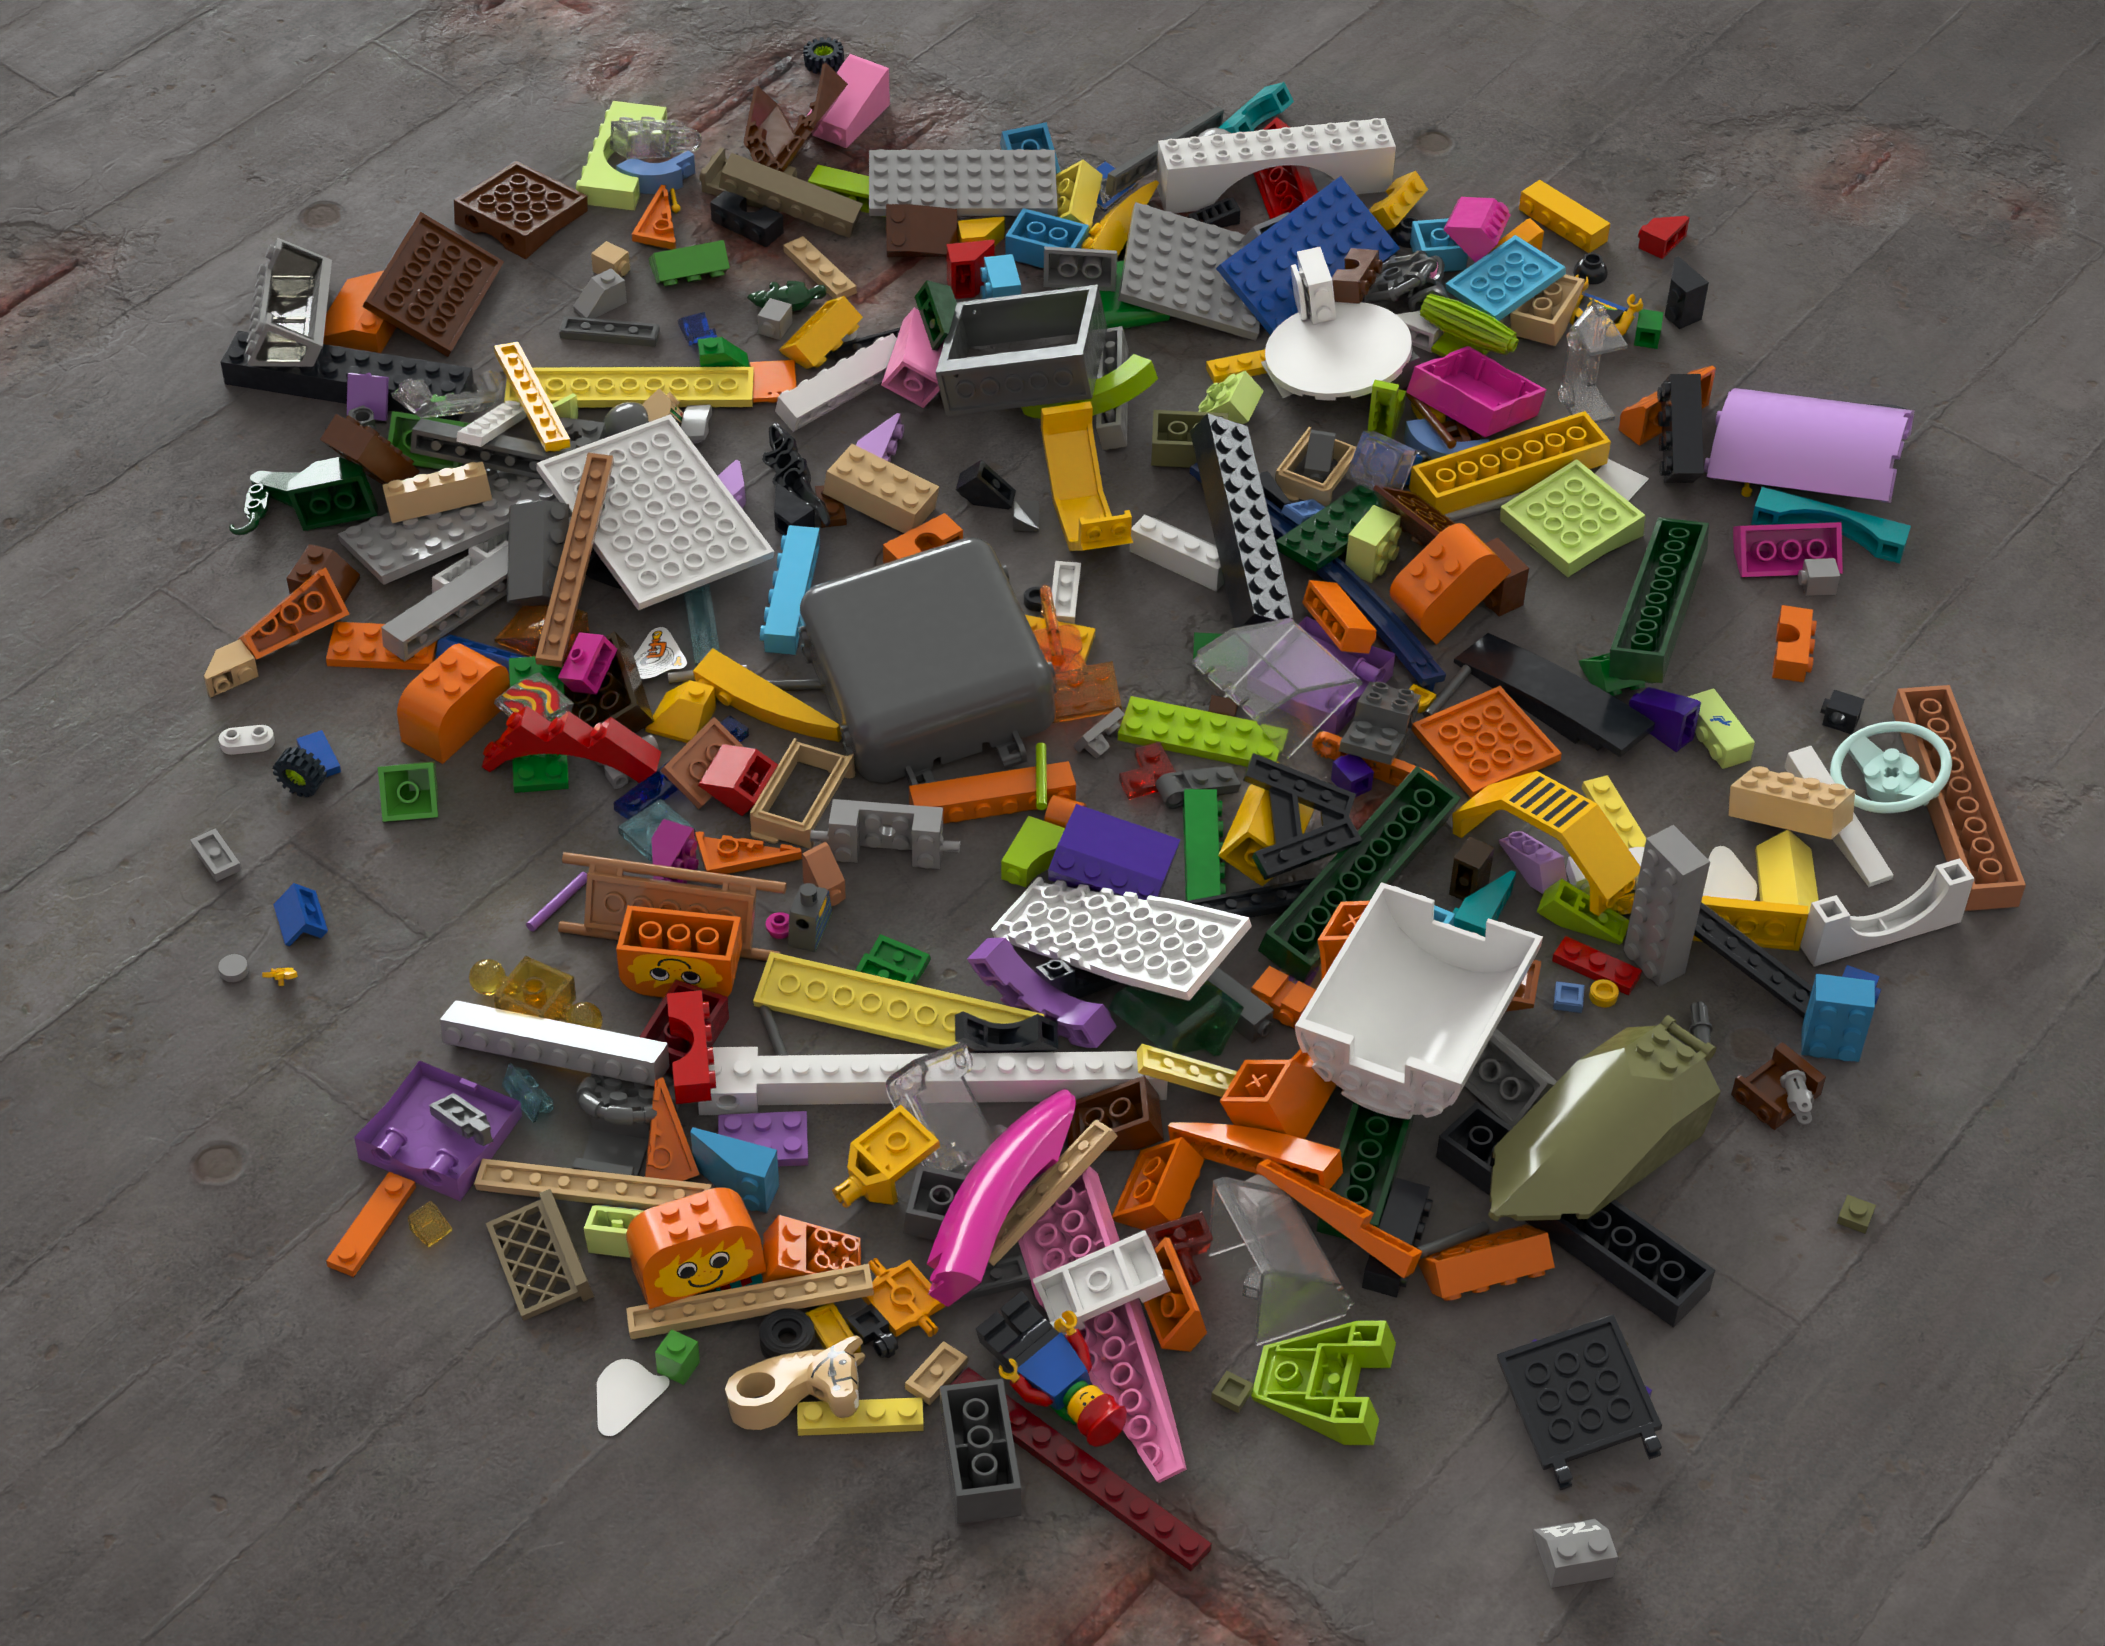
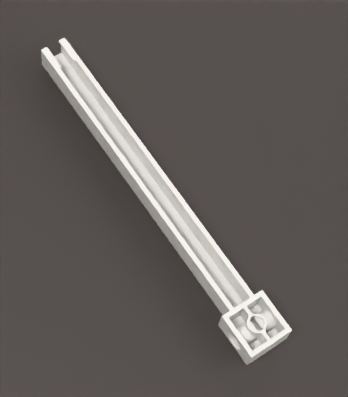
(755, 1080)

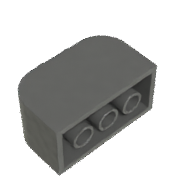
(980, 1451)

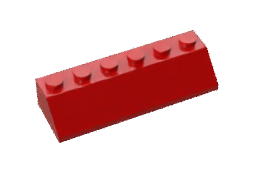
(1284, 186)

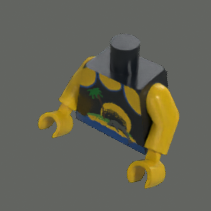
(1619, 315)

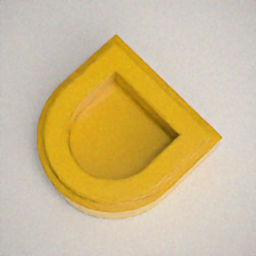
(1426, 697)

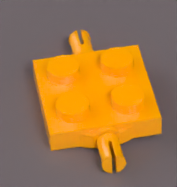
(903, 1297)

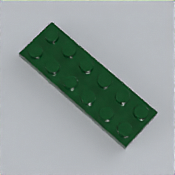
(1327, 531)

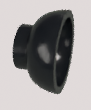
(1402, 232)
(1591, 267)

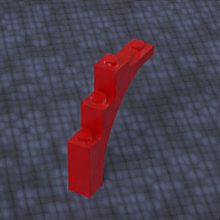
(569, 735)

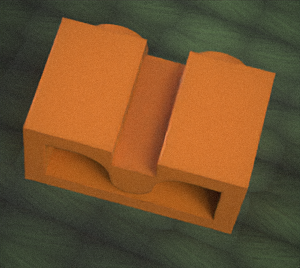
(1283, 995)

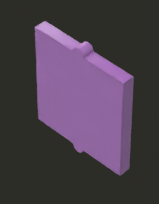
(370, 392)

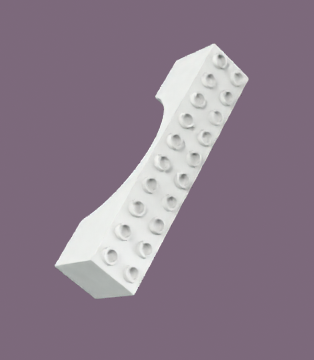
(1200, 169)

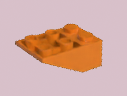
(802, 1249)

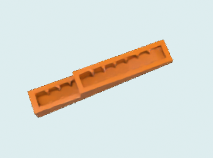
(1344, 1216)

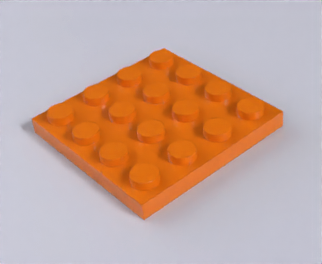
(1486, 741)

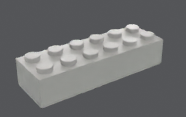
(1666, 905)

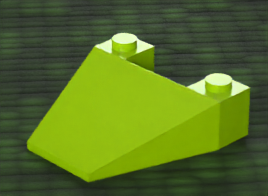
(1318, 1376)

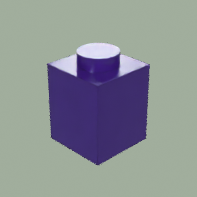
(1352, 774)

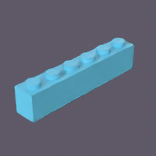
(791, 583)

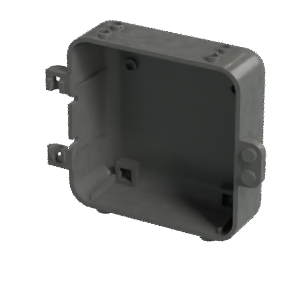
(928, 661)

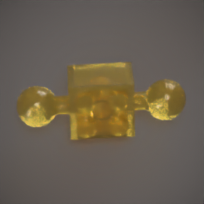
(534, 991)

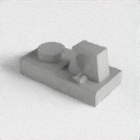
(1094, 740)

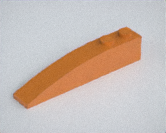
(1248, 1146)

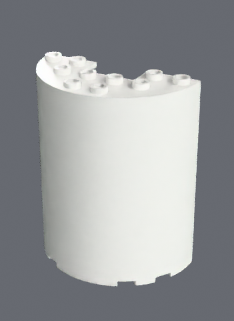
(1411, 1004)

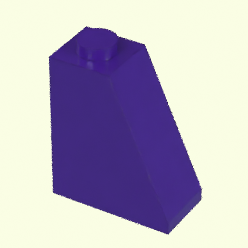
(1673, 715)

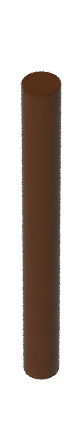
(1433, 421)

